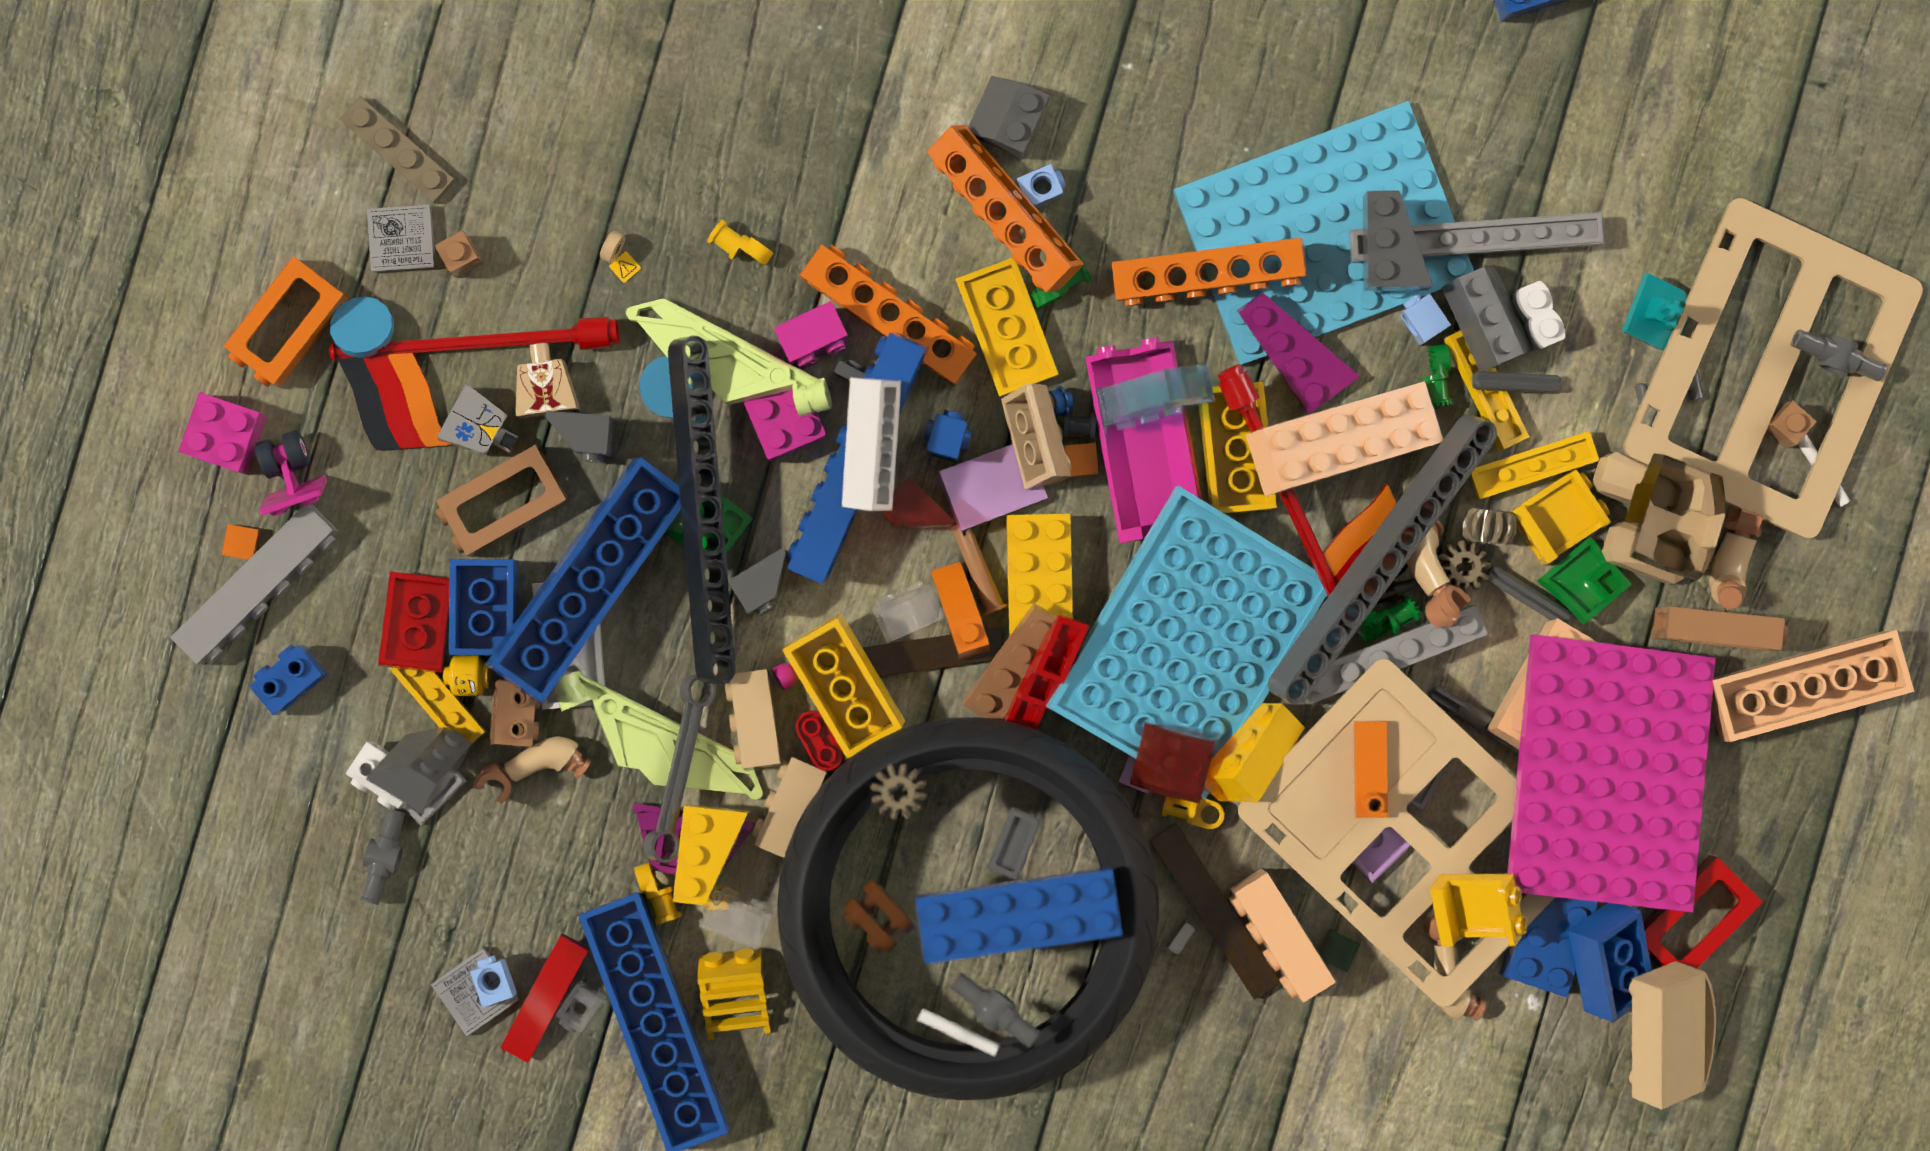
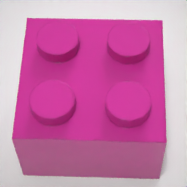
(812, 336)
(781, 427)
(222, 433)

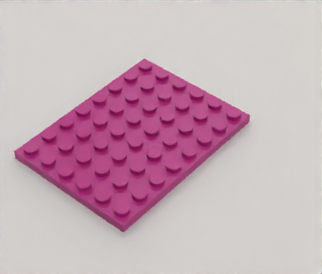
(1611, 773)

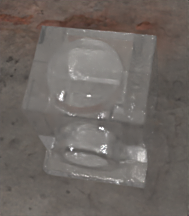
(570, 1017)

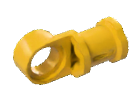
(734, 243)
(1193, 812)
(661, 899)

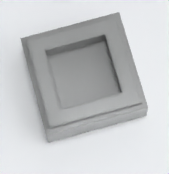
(1180, 937)

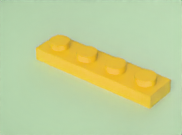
(1491, 404)
(1534, 465)
(439, 702)

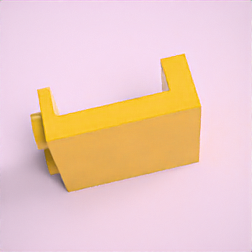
(1560, 516)
(1477, 907)

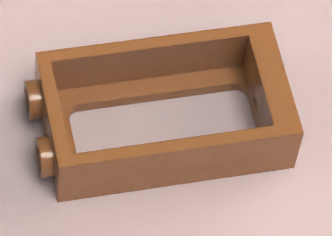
(476, 542)
(1719, 628)

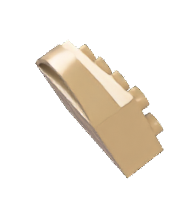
(1671, 1034)

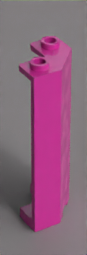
(1147, 459)

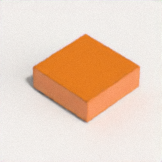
(1082, 459)
(240, 542)

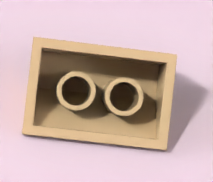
(1036, 436)

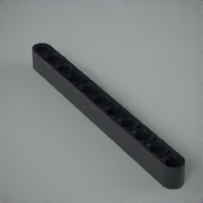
(691, 497)

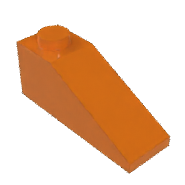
(960, 611)

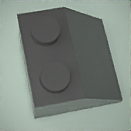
(1008, 115)
(586, 434)
(761, 583)

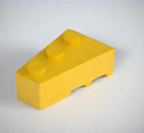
(1253, 755)
(704, 849)

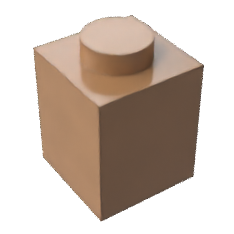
(459, 254)
(1790, 424)

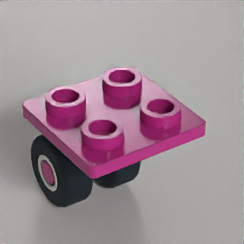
(281, 459)

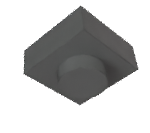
(849, 370)

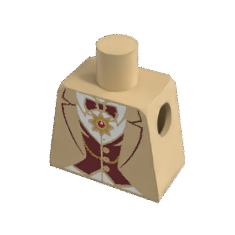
(544, 385)

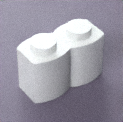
(1534, 308)

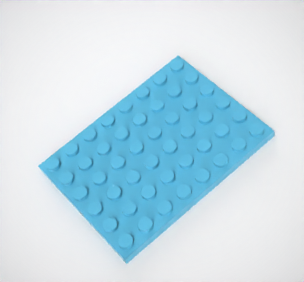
(1317, 195)
(1189, 630)

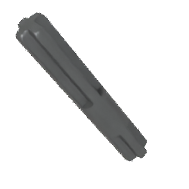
(1465, 712)

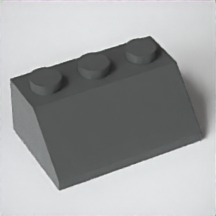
(1487, 318)
(421, 766)

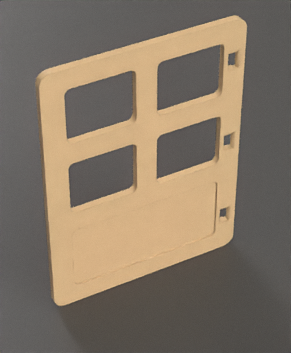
(1316, 811)

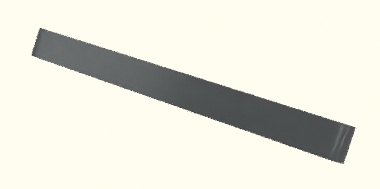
(1382, 559)

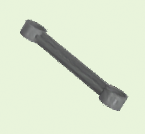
(679, 770)

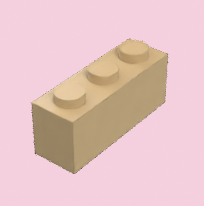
(754, 720)
(787, 804)

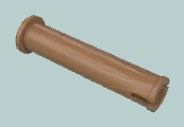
(978, 570)

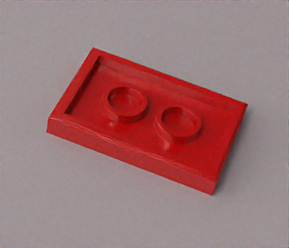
(415, 623)

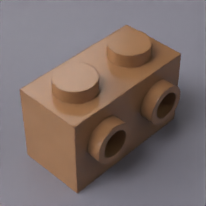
(508, 712)

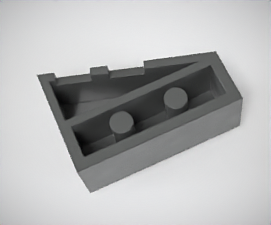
(1390, 246)

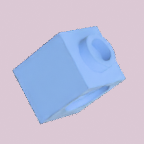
(1046, 173)
(1423, 318)
(487, 994)

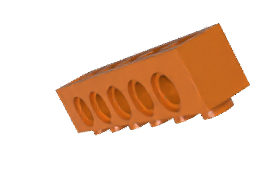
(1020, 212)
(1128, 272)
(818, 274)

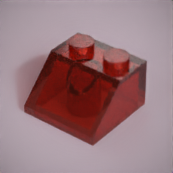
(916, 509)
(1172, 762)

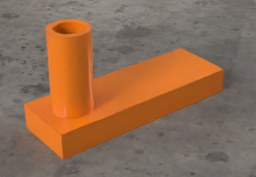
(1370, 769)

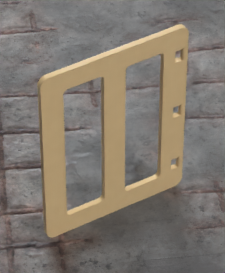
(1820, 262)

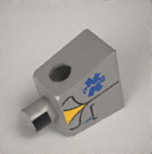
(476, 424)

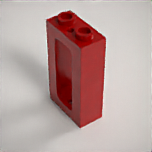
(1661, 920)

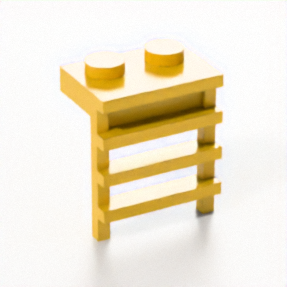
(728, 977)

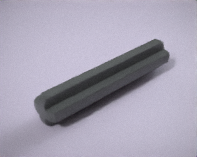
(1516, 382)
(1527, 595)

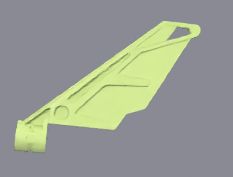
(736, 366)
(648, 739)

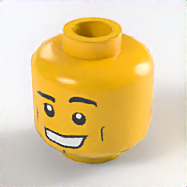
(467, 675)

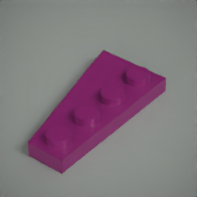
(1299, 357)

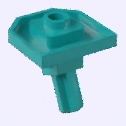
(1655, 311)

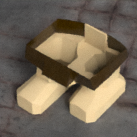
(1670, 516)

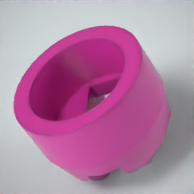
(785, 675)

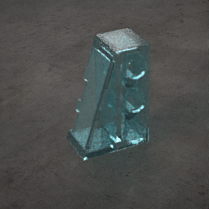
(1154, 395)

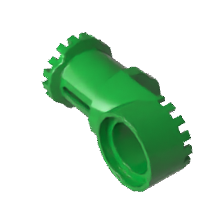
(1043, 299)
(1437, 382)
(1389, 620)

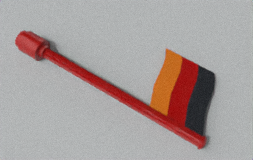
(396, 396)
(1353, 537)

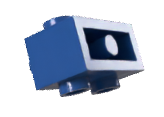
(947, 436)
(288, 680)

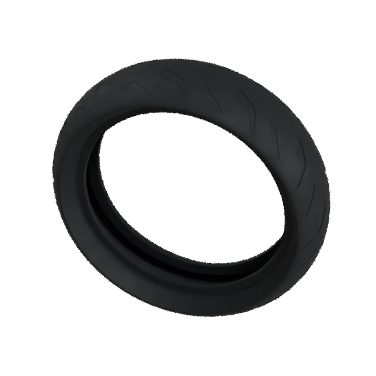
(936, 1066)

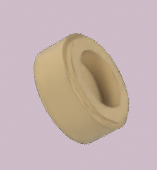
(612, 246)

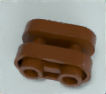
(859, 915)

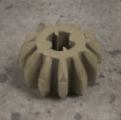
(1489, 526)
(1470, 576)
(905, 800)

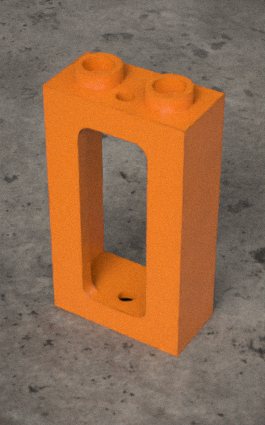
(303, 337)

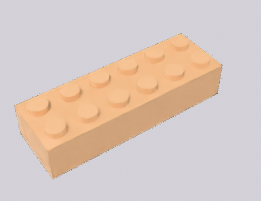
(1344, 438)
(1810, 685)

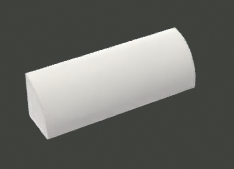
(871, 444)

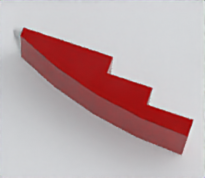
(1046, 671)
(545, 998)

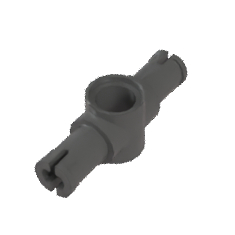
(1838, 355)
(382, 856)
(995, 1009)

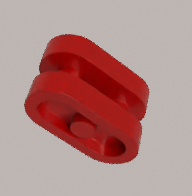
(819, 741)

